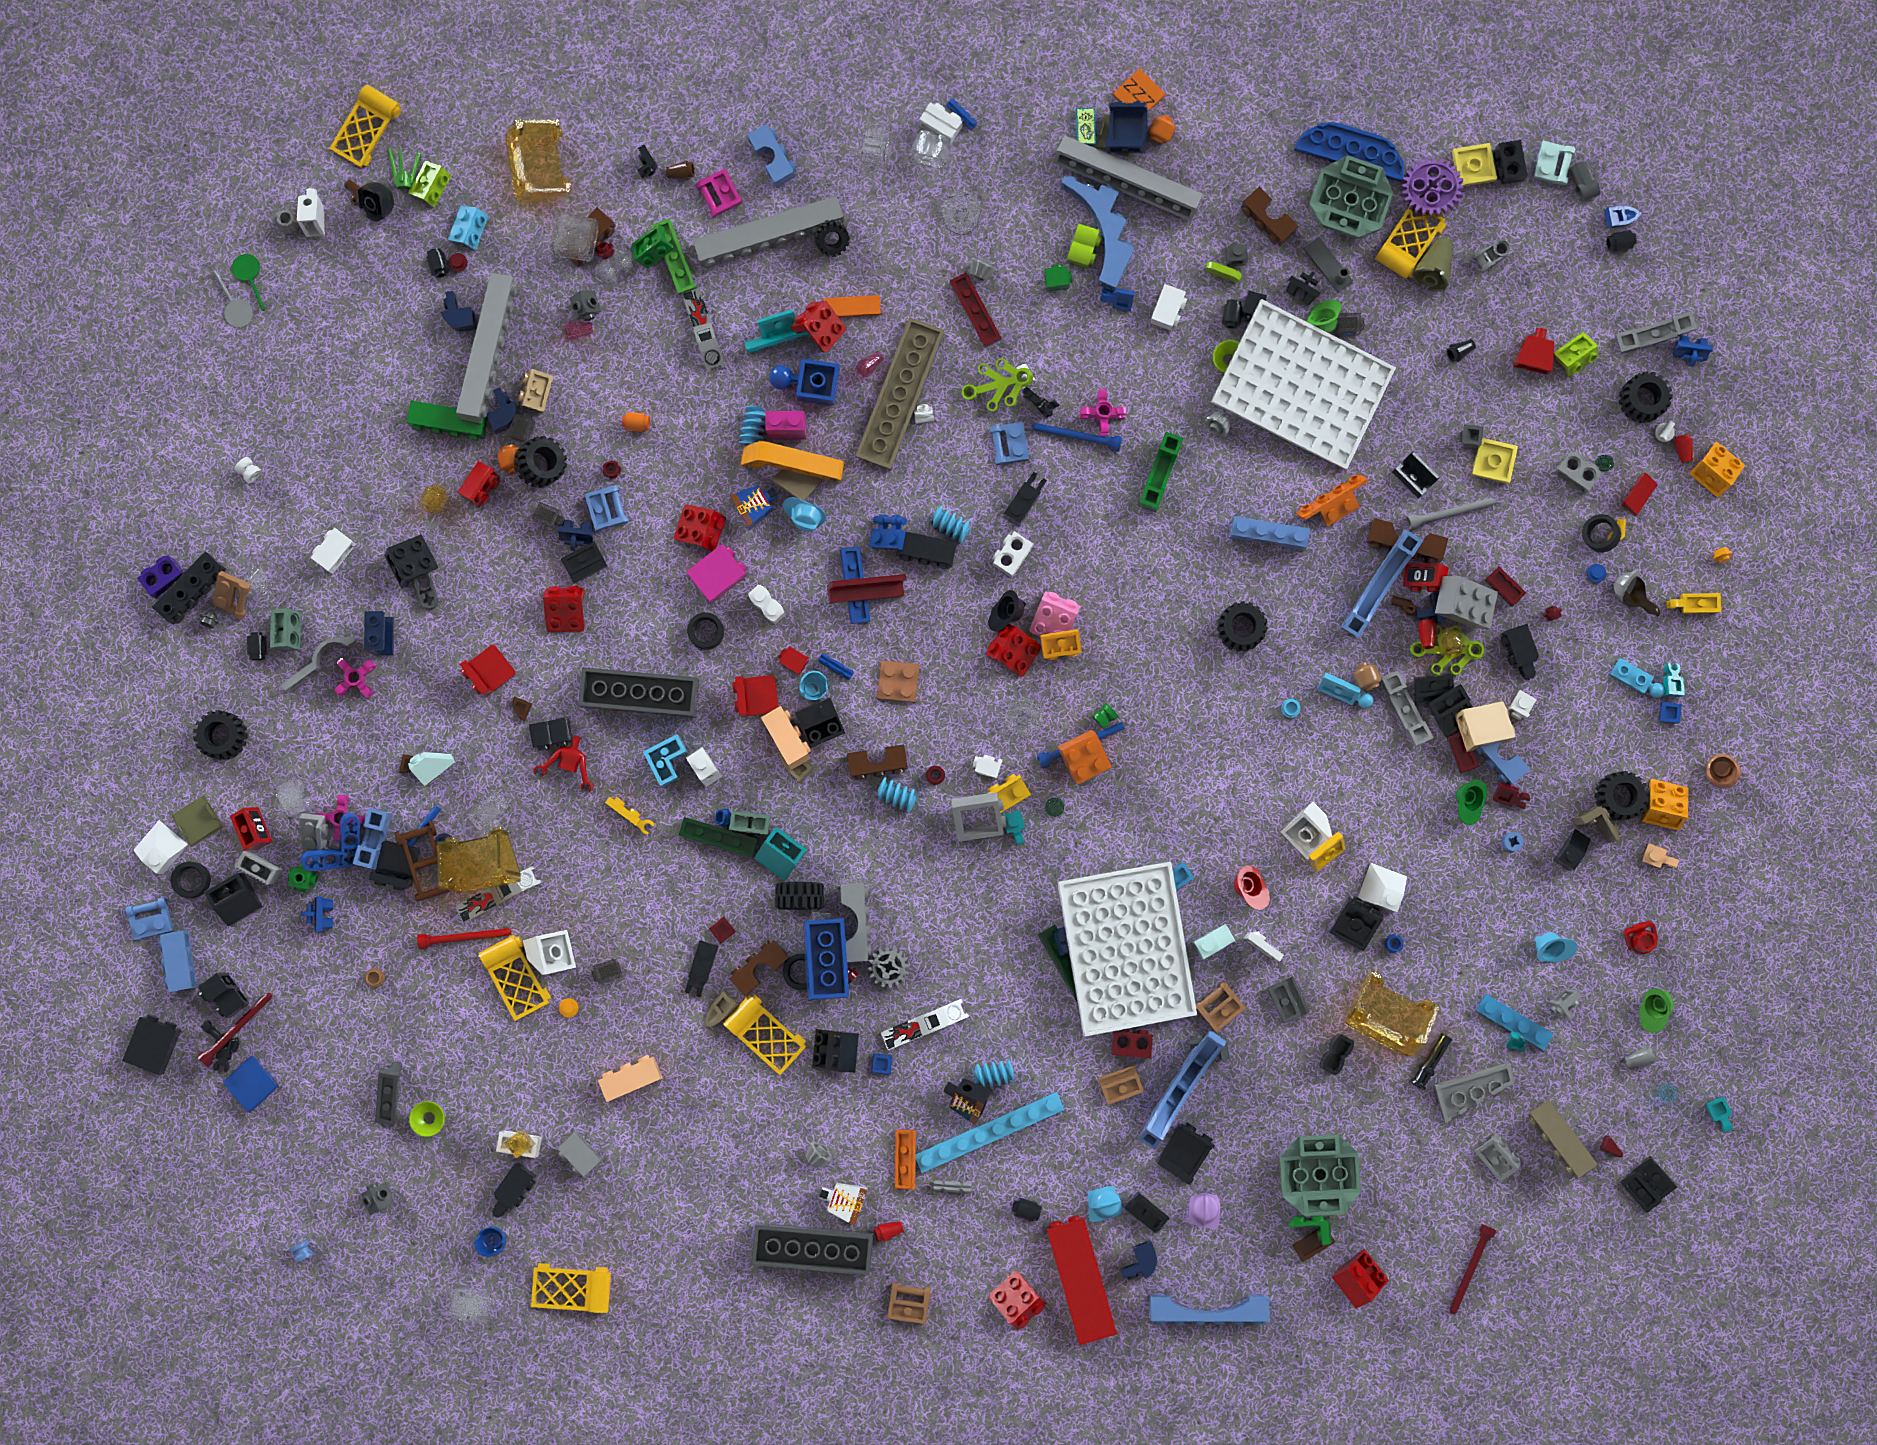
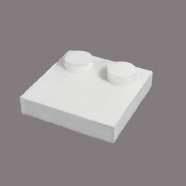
(1257, 940)

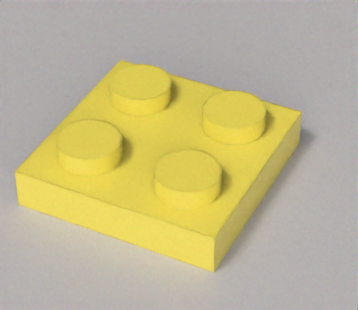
(1475, 164)
(1494, 461)

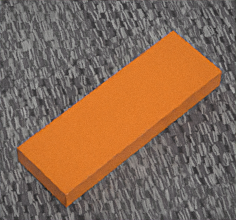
(855, 305)
(905, 1159)

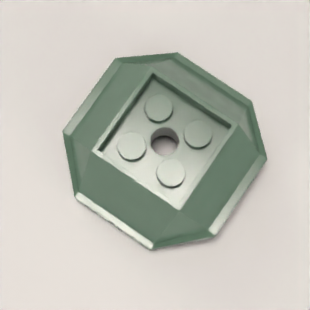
(1354, 180)
(1337, 1187)

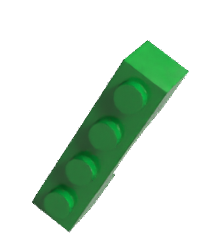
(1160, 472)

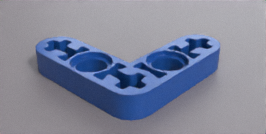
(341, 853)

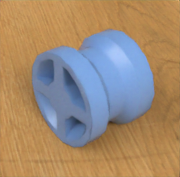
(1509, 844)
(301, 1251)

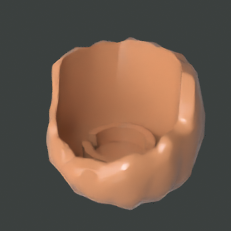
(1723, 771)

